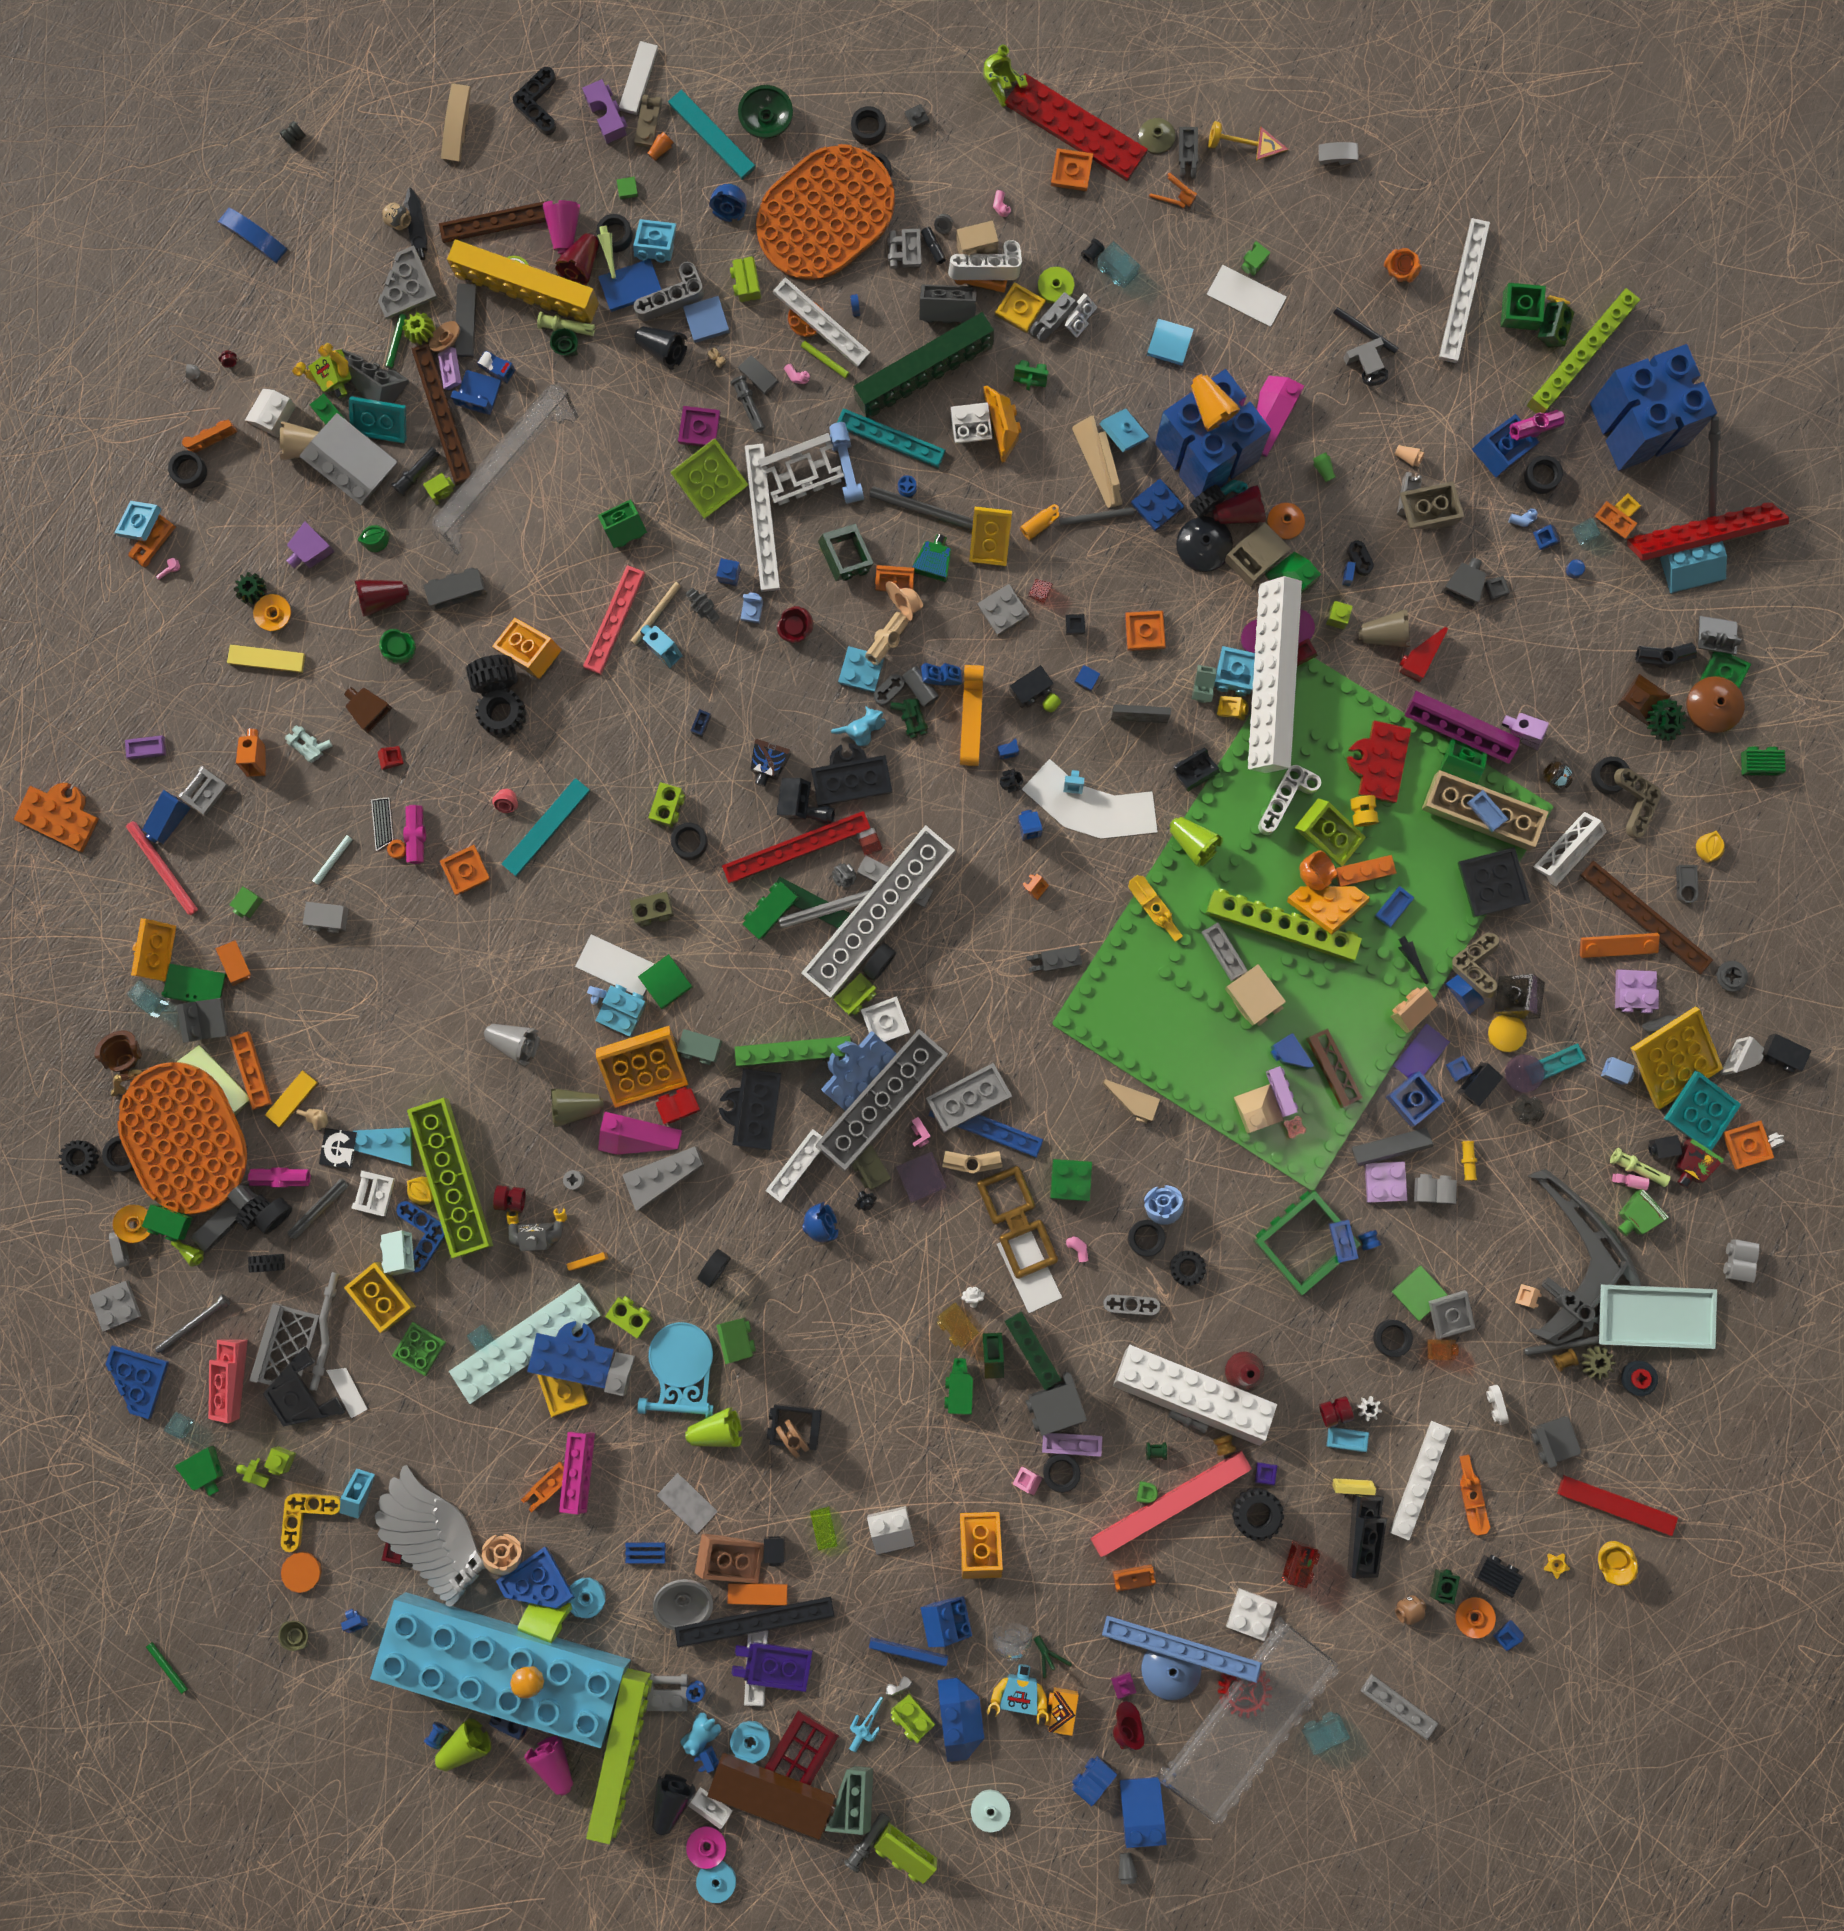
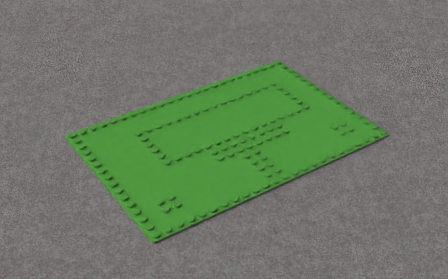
(1164, 1003)

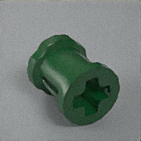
(1156, 1451)

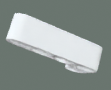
(987, 266)
(1284, 801)

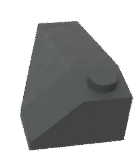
(373, 381)

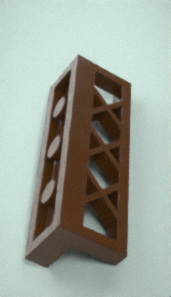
(1330, 1074)

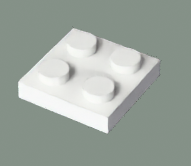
(886, 1019)
(1251, 1614)

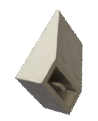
(1257, 554)

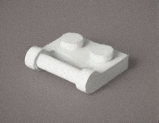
(379, 1194)

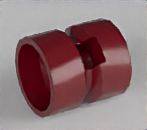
(503, 1195)
(1336, 1412)

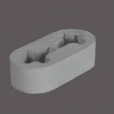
(119, 1251)

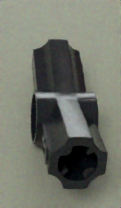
(1676, 655)

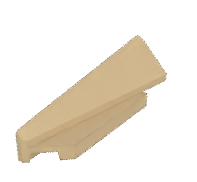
(1100, 460)

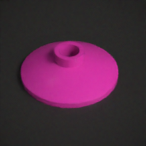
(704, 1857)

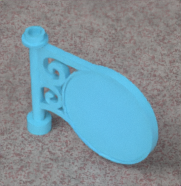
(680, 1358)

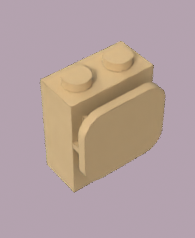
(1255, 996)

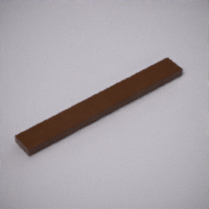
(442, 413)
(1646, 917)

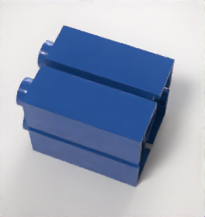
(1653, 407)
(1216, 454)

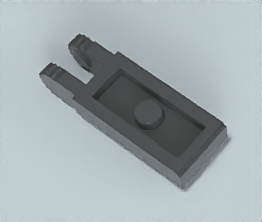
(1188, 150)
(1054, 317)
(1056, 959)

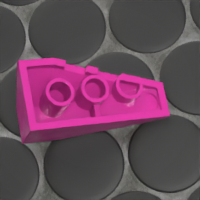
(1276, 404)
(630, 1135)

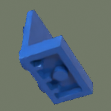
(477, 392)

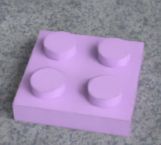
(1385, 1182)

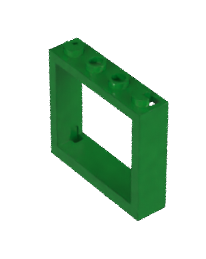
(1278, 1222)

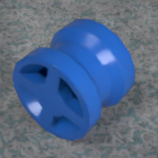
(907, 482)
(1369, 1240)

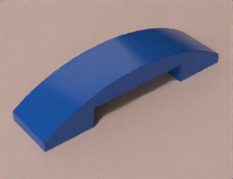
(253, 234)

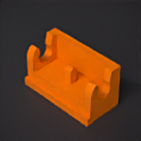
(1615, 519)
(901, 576)
(233, 962)
(1134, 1578)

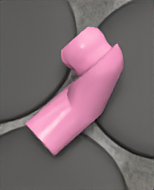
(1079, 1246)

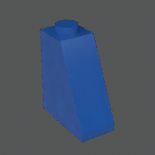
(165, 817)

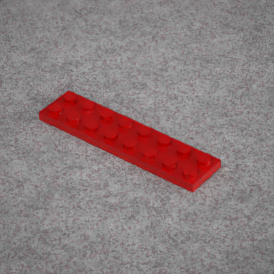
(1076, 127)
(1707, 531)

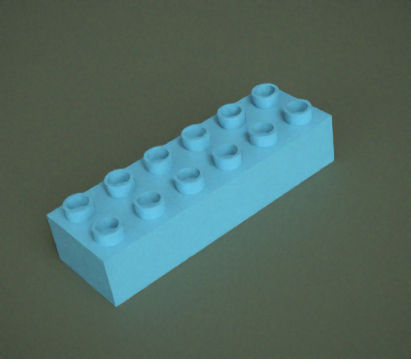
(471, 1664)

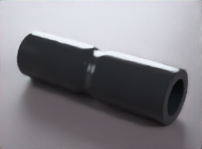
(932, 243)

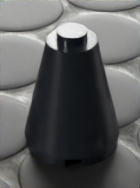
(663, 345)
(670, 1802)

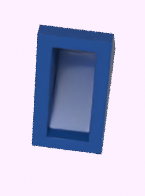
(1465, 994)

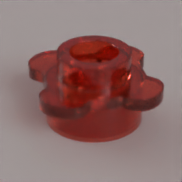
(1289, 1127)

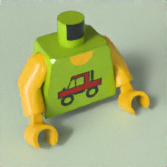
(328, 371)

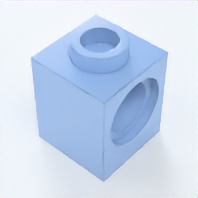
(1618, 1071)

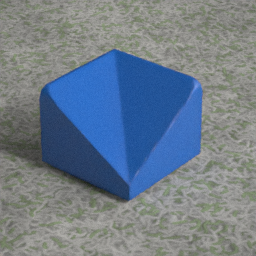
(1008, 750)

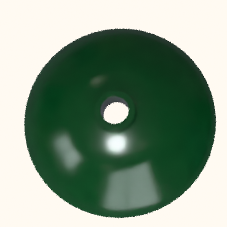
(763, 102)

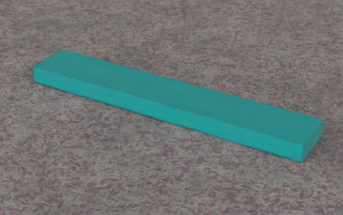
(711, 134)
(892, 438)
(545, 827)

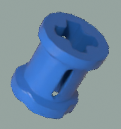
(701, 1689)
(439, 1729)

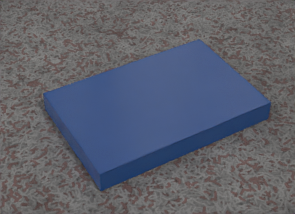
(629, 285)

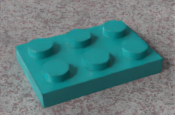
(378, 419)

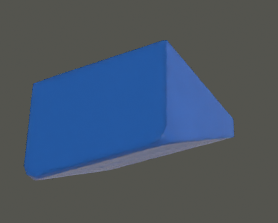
(1546, 537)
(1509, 1635)

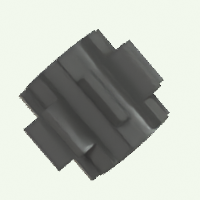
(844, 875)

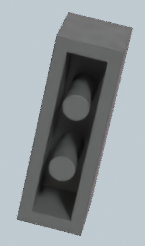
(455, 588)

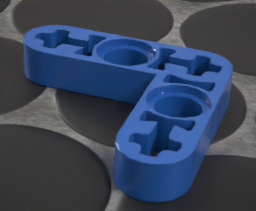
(428, 1229)

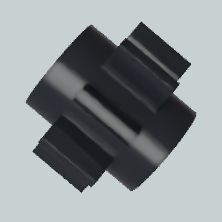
(1011, 780)

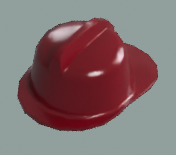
(1128, 1729)

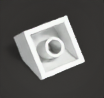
(270, 410)
(890, 1530)

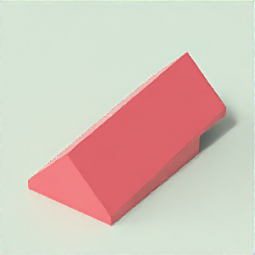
(226, 1380)

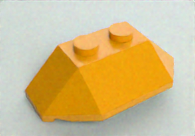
(1003, 421)

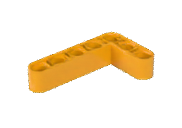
(971, 715)

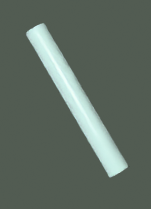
(332, 860)

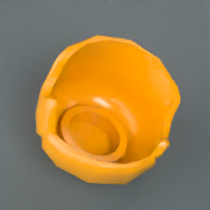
(527, 1682)

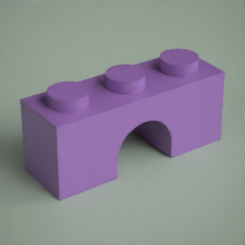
(611, 123)

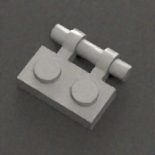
(911, 248)

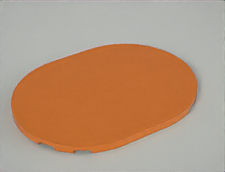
(825, 212)
(182, 1137)

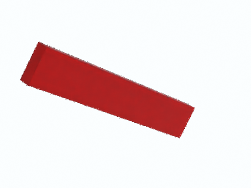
(1617, 1505)

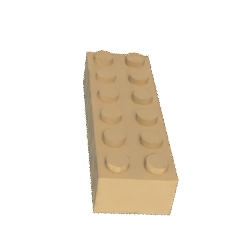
(1449, 800)

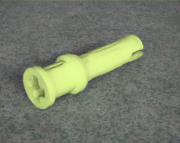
(556, 323)
(1631, 1164)

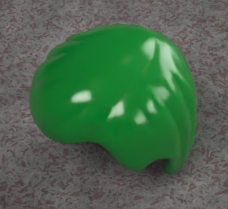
(397, 646)

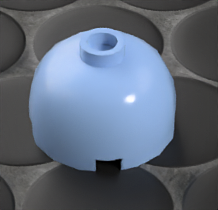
(1164, 1205)

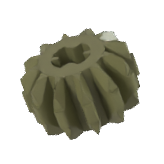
(1596, 1371)

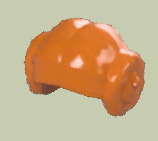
(1403, 265)

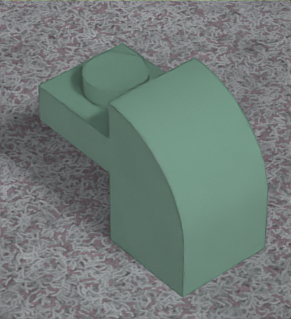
(1204, 684)

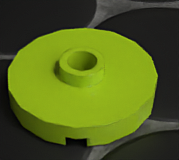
(1048, 290)

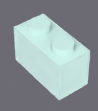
(397, 1253)

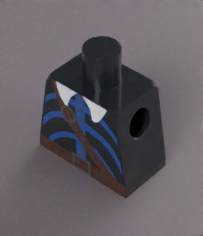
(768, 761)

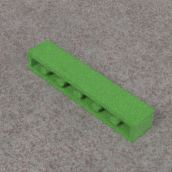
(789, 1051)

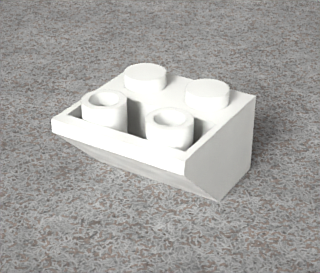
(971, 423)

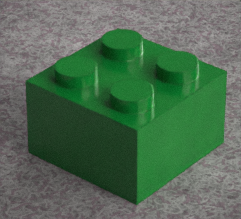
(1523, 306)
(1071, 1180)

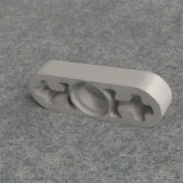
(1137, 1298)

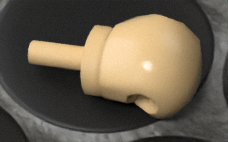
(316, 1117)

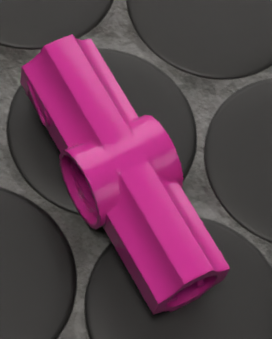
(1537, 424)
(414, 834)
(279, 1177)

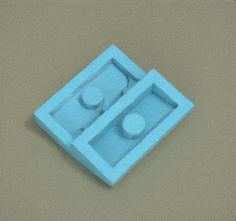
(1170, 342)

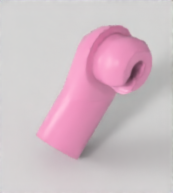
(999, 206)
(796, 377)

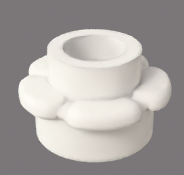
(1775, 1140)

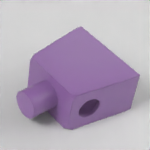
(307, 547)

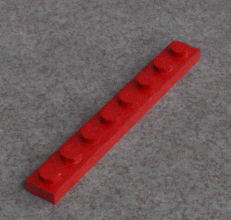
(796, 847)

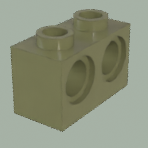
(651, 903)

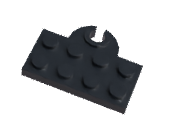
(851, 777)
(753, 1108)

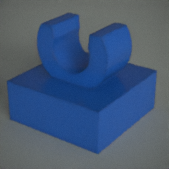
(354, 1622)
(708, 1758)

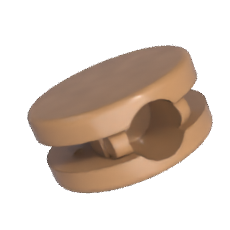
(792, 1439)

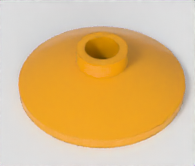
(266, 606)
(121, 1222)

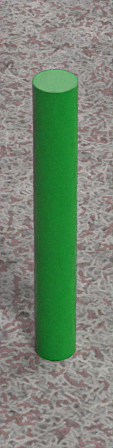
(395, 341)
(166, 1668)

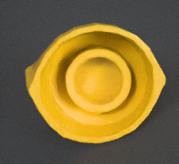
(1710, 847)
(419, 1191)

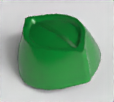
(374, 538)

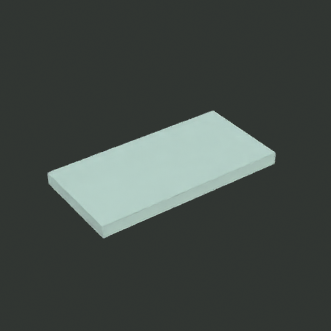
(1658, 1316)

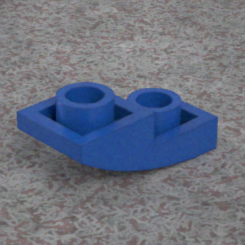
(943, 675)

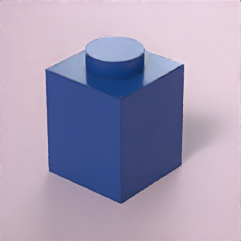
(728, 572)

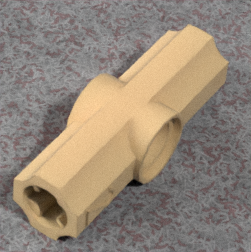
(887, 638)

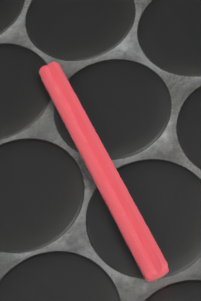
(161, 868)

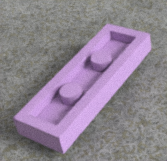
(1072, 1444)

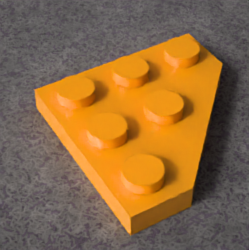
(1329, 906)

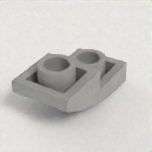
(1338, 151)

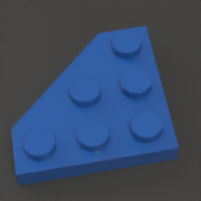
(137, 1378)
(537, 1582)

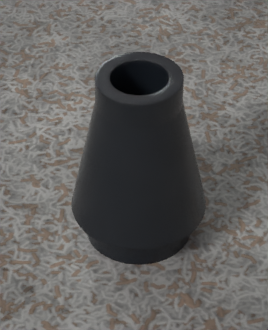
(822, 814)

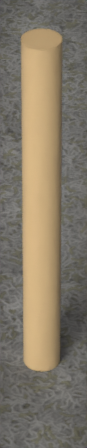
(657, 611)

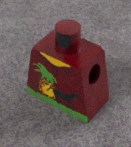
(1696, 1163)

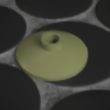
(1157, 143)

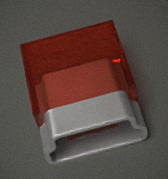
(869, 841)

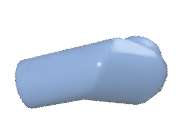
(1525, 519)

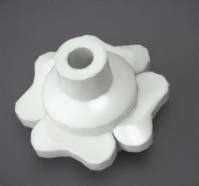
(973, 1296)

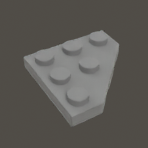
(406, 285)

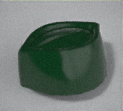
(564, 342)

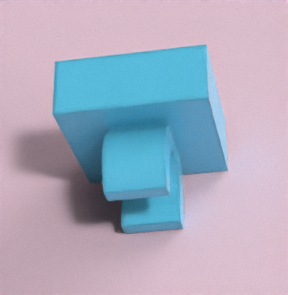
(1074, 783)

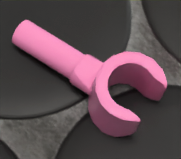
(173, 566)

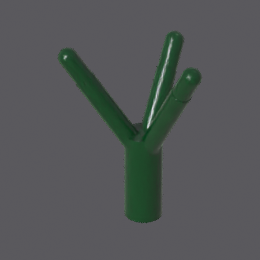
(1045, 1656)

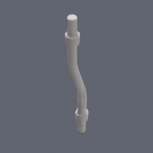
(329, 1293)

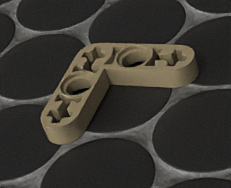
(1644, 797)
(1471, 964)

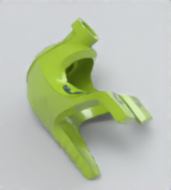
(1000, 74)

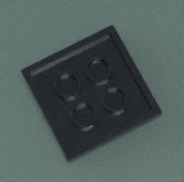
(1494, 882)

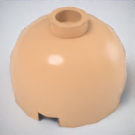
(501, 1554)

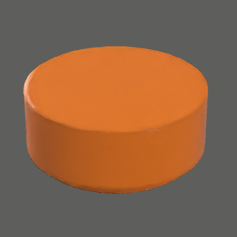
(396, 849)

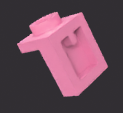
(920, 1129)

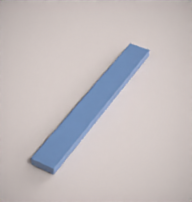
(1182, 1649)

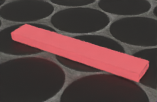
(614, 620)

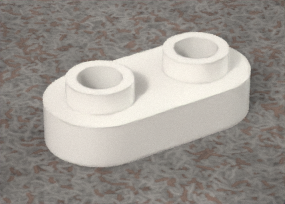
(1495, 1397)

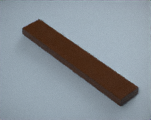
(492, 222)

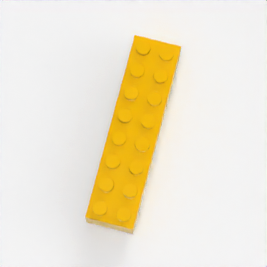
(523, 281)

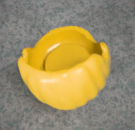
(1618, 1563)

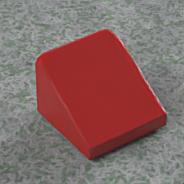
(390, 757)

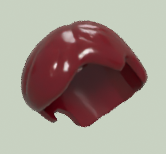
(795, 624)

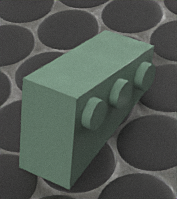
(854, 1803)

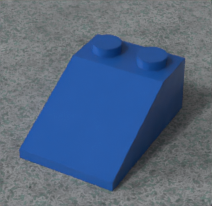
(1499, 450)
(1142, 1812)

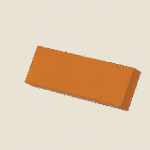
(757, 1593)

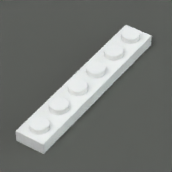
(821, 322)
(1420, 1480)

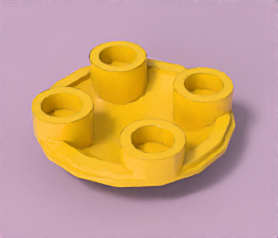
(1507, 1033)

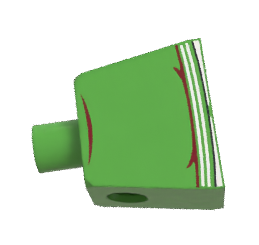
(1640, 1214)

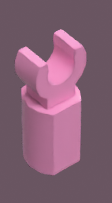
(1631, 1181)

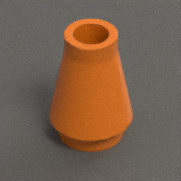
(660, 146)

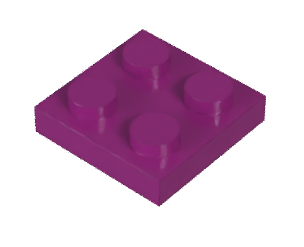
(698, 426)

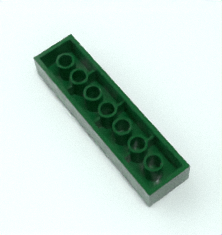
(924, 365)

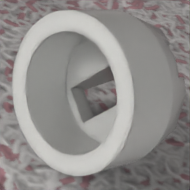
(192, 372)

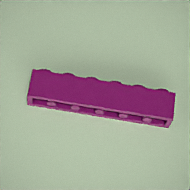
(1462, 727)

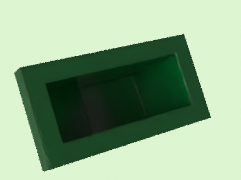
(993, 1355)

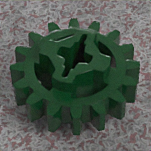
(1666, 720)

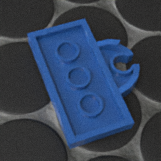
(571, 1357)

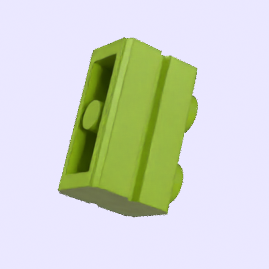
(746, 279)

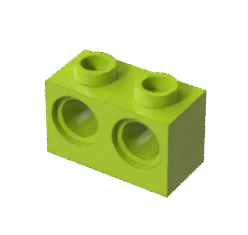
(661, 804)
(626, 1321)

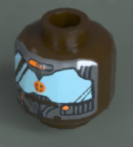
(1557, 775)

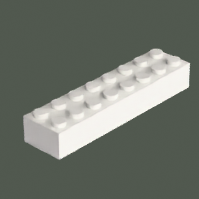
(1195, 1395)

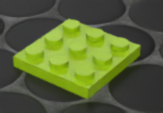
(709, 478)

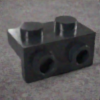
(1195, 769)

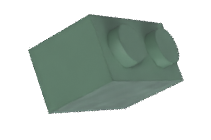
(699, 1046)

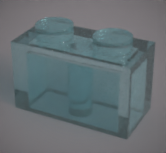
(1118, 265)

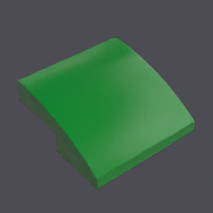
(665, 981)

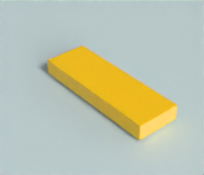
(291, 1098)

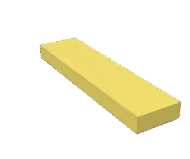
(266, 658)

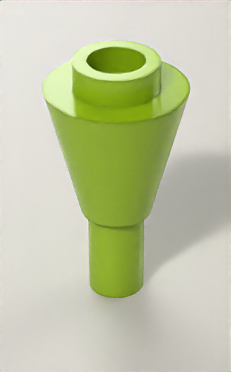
(192, 1255)

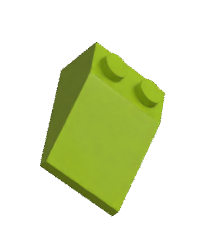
(1330, 831)

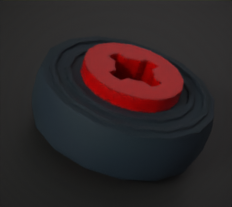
(1632, 1376)

